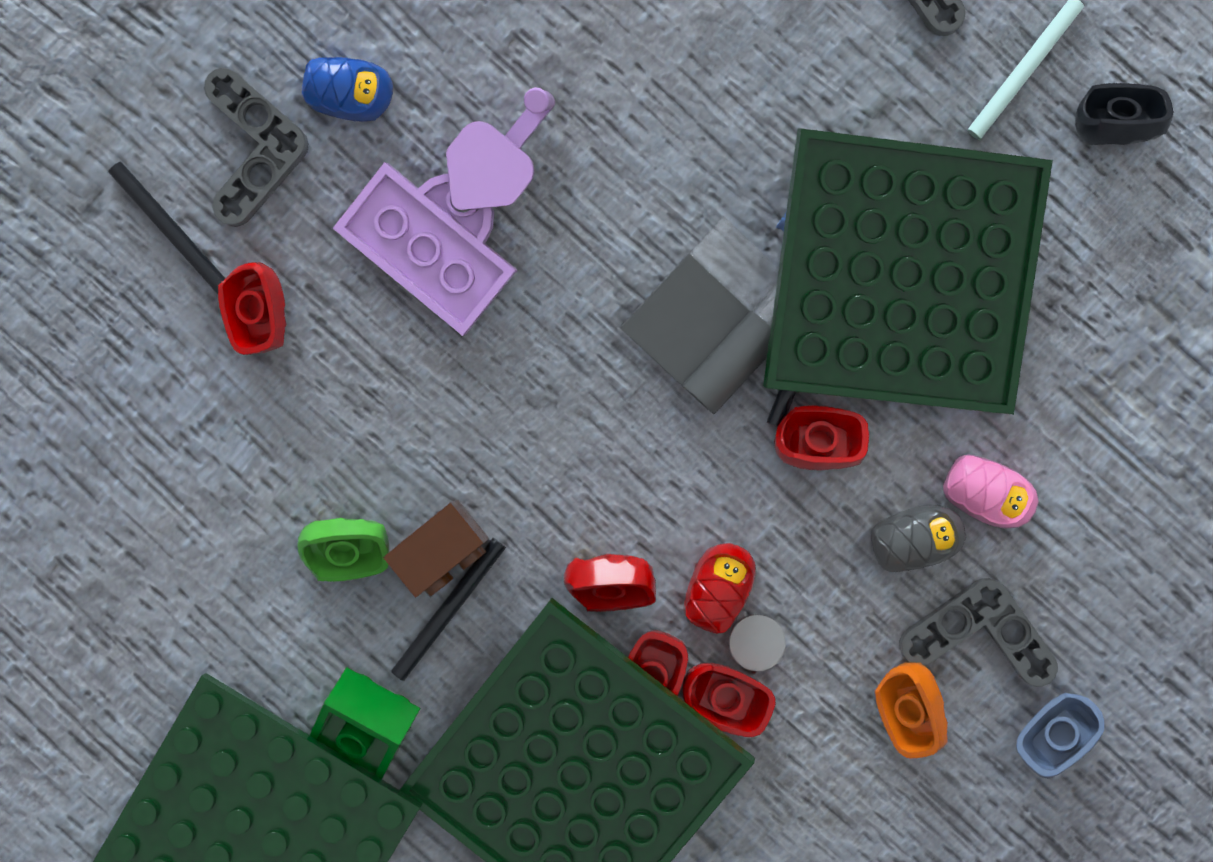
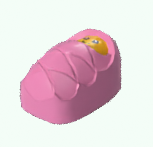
(990, 492)

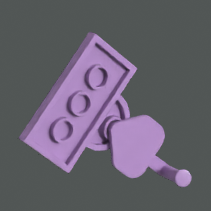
(424, 236)

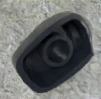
(1123, 114)

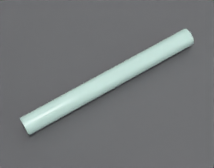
(1025, 68)

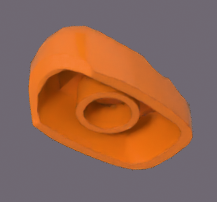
(912, 710)

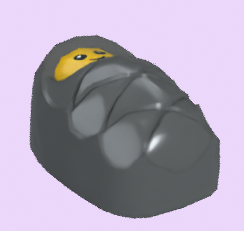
(917, 538)

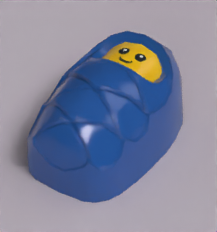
(347, 88)

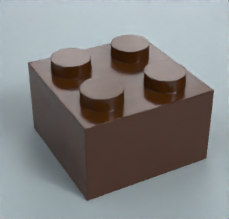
(436, 548)

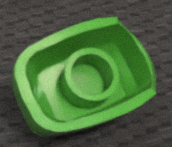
(343, 548)

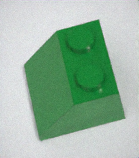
(364, 722)

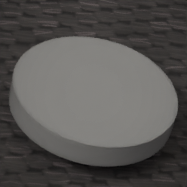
(757, 642)

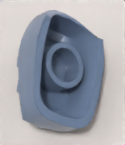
(1060, 734)

